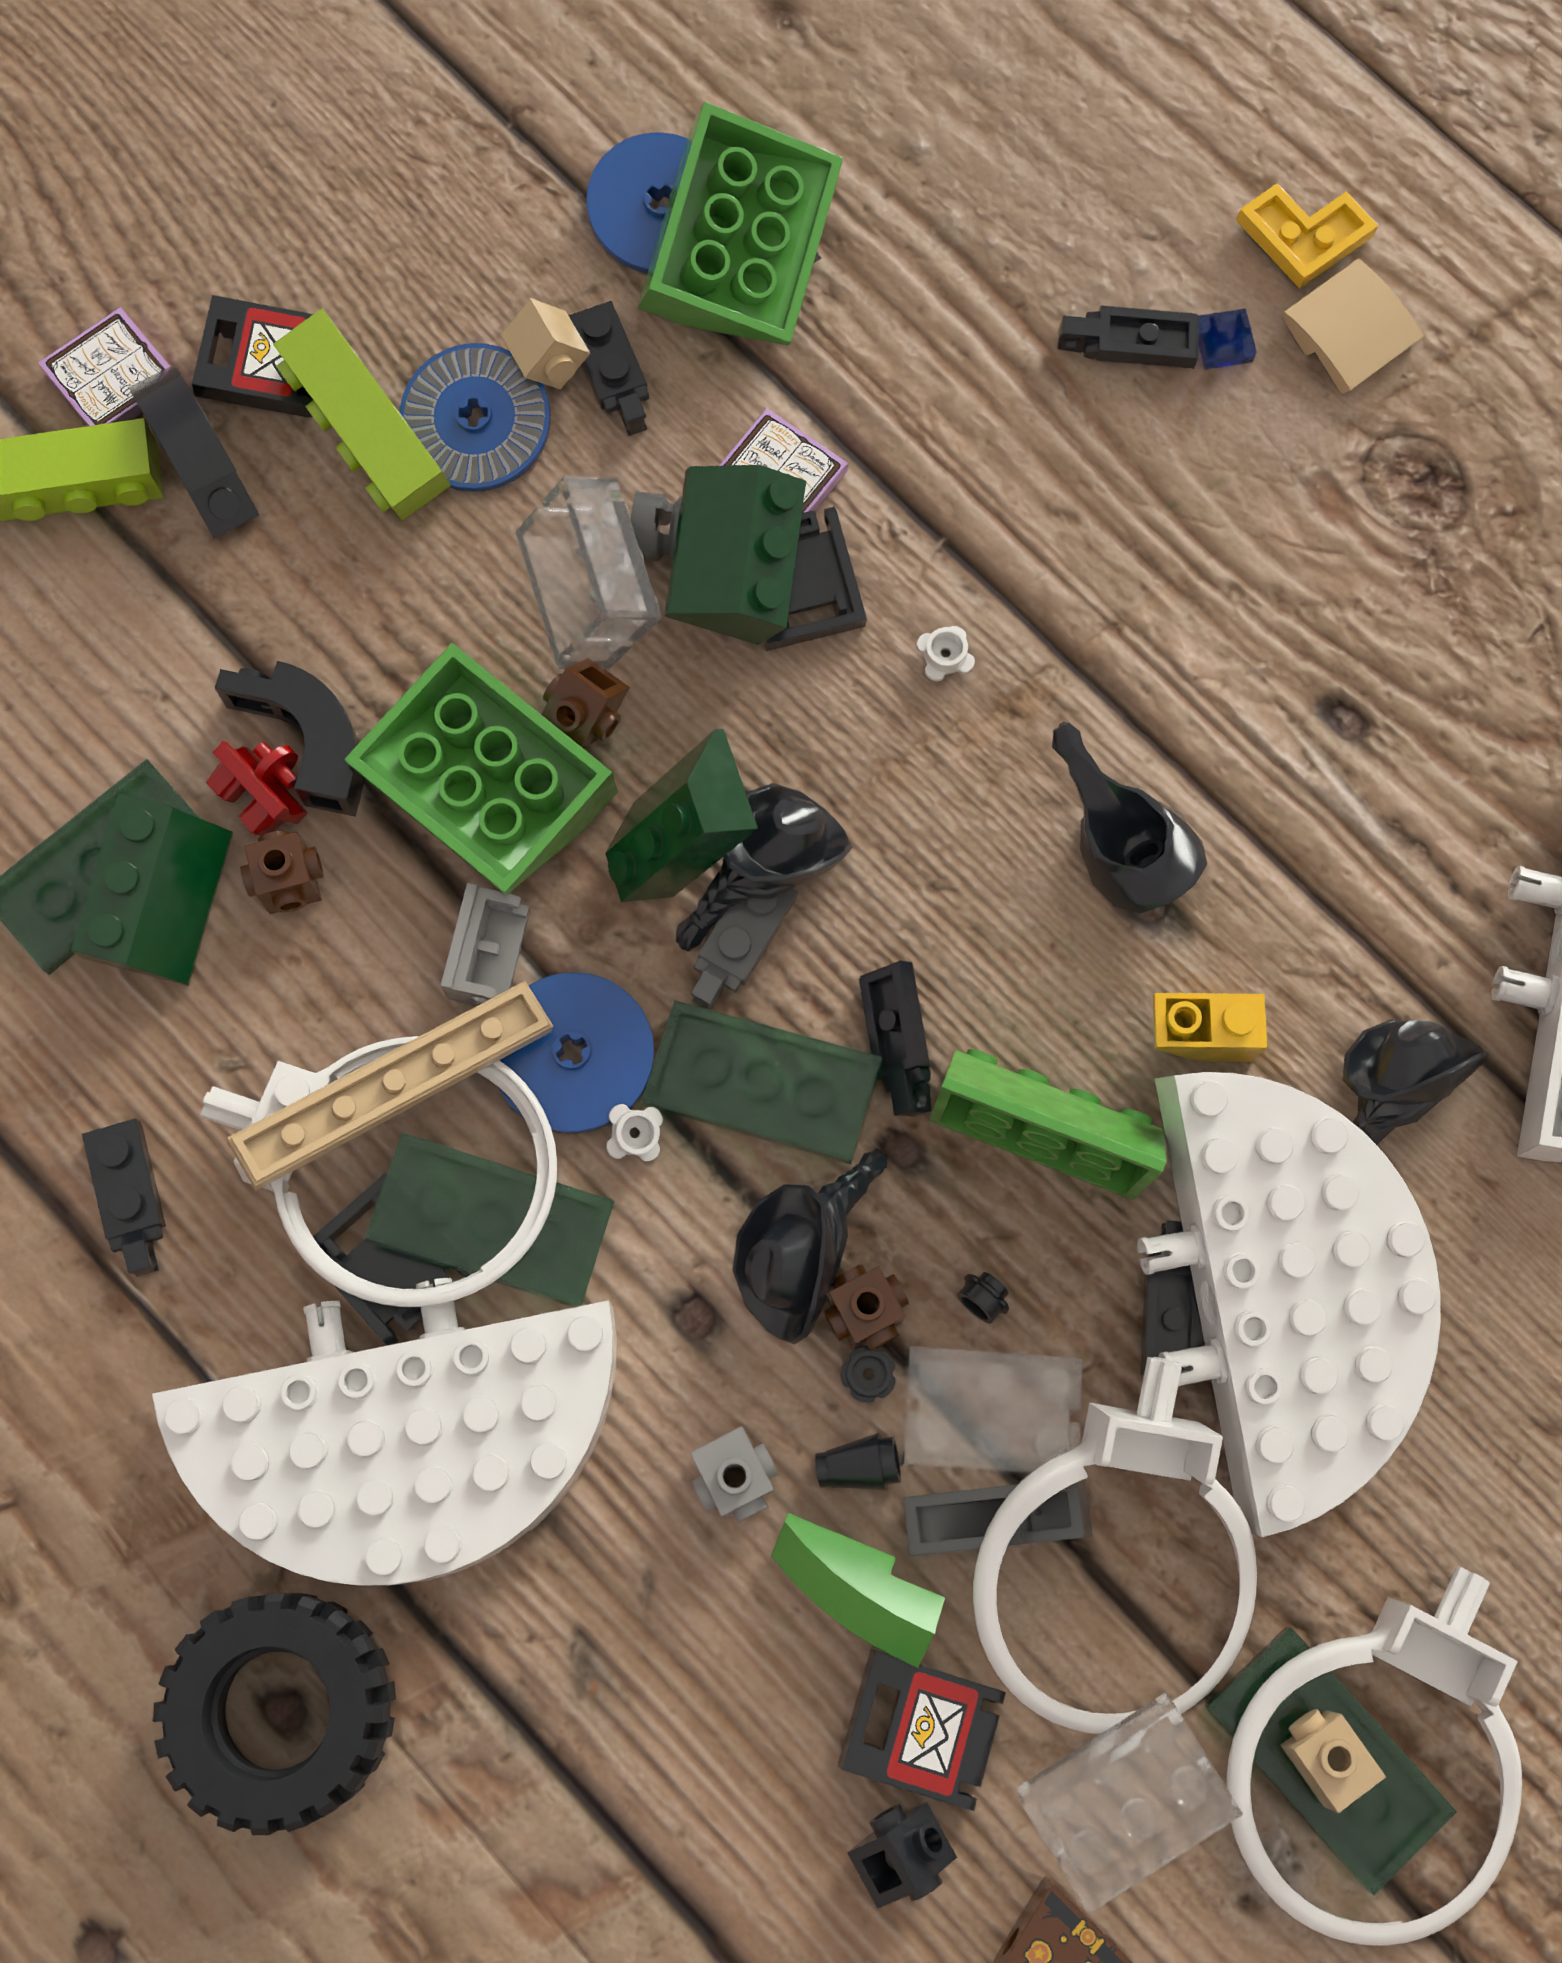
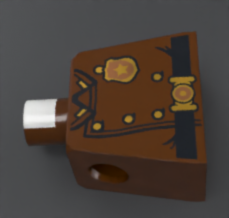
(1056, 1932)

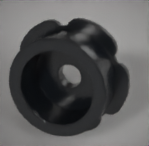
(984, 1296)
(861, 1388)

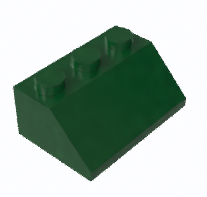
(736, 550)
(681, 824)
(152, 890)

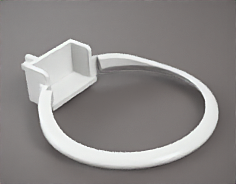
(293, 1083)
(1132, 1441)
(1435, 1653)

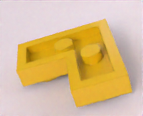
(1303, 243)

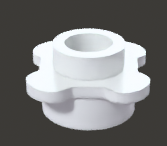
(949, 639)
(648, 1125)

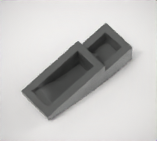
(961, 1518)

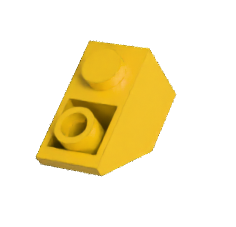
(1210, 1026)

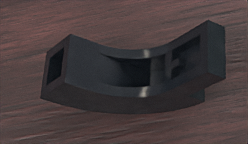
(194, 450)
(312, 707)

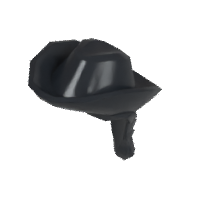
(1125, 826)
(790, 847)
(1405, 1071)
(795, 1247)

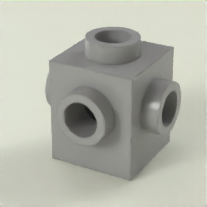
(727, 1453)

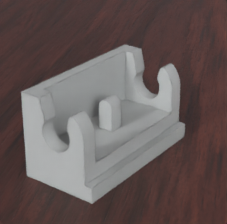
(484, 945)

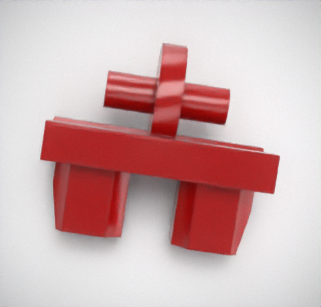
(243, 771)

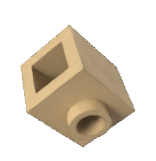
(545, 344)
(1331, 1759)

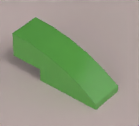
(858, 1589)

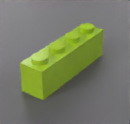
(361, 414)
(78, 470)

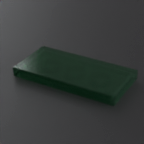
(49, 885)
(762, 1082)
(469, 1208)
(1380, 1827)

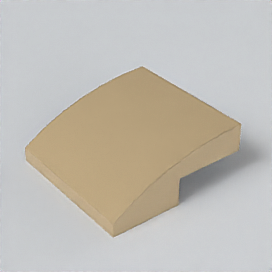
(1352, 325)

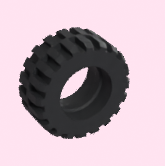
(196, 1724)

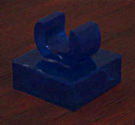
(1226, 339)

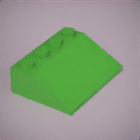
(740, 229)
(483, 770)
(1050, 1125)

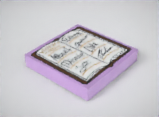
(100, 367)
(788, 450)

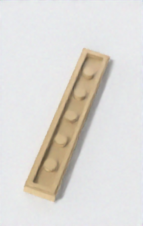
(389, 1085)

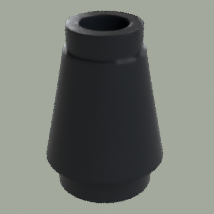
(860, 1464)

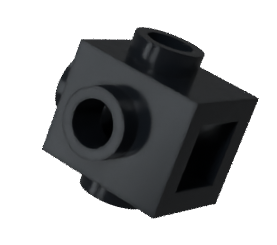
(913, 1851)

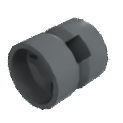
(647, 515)

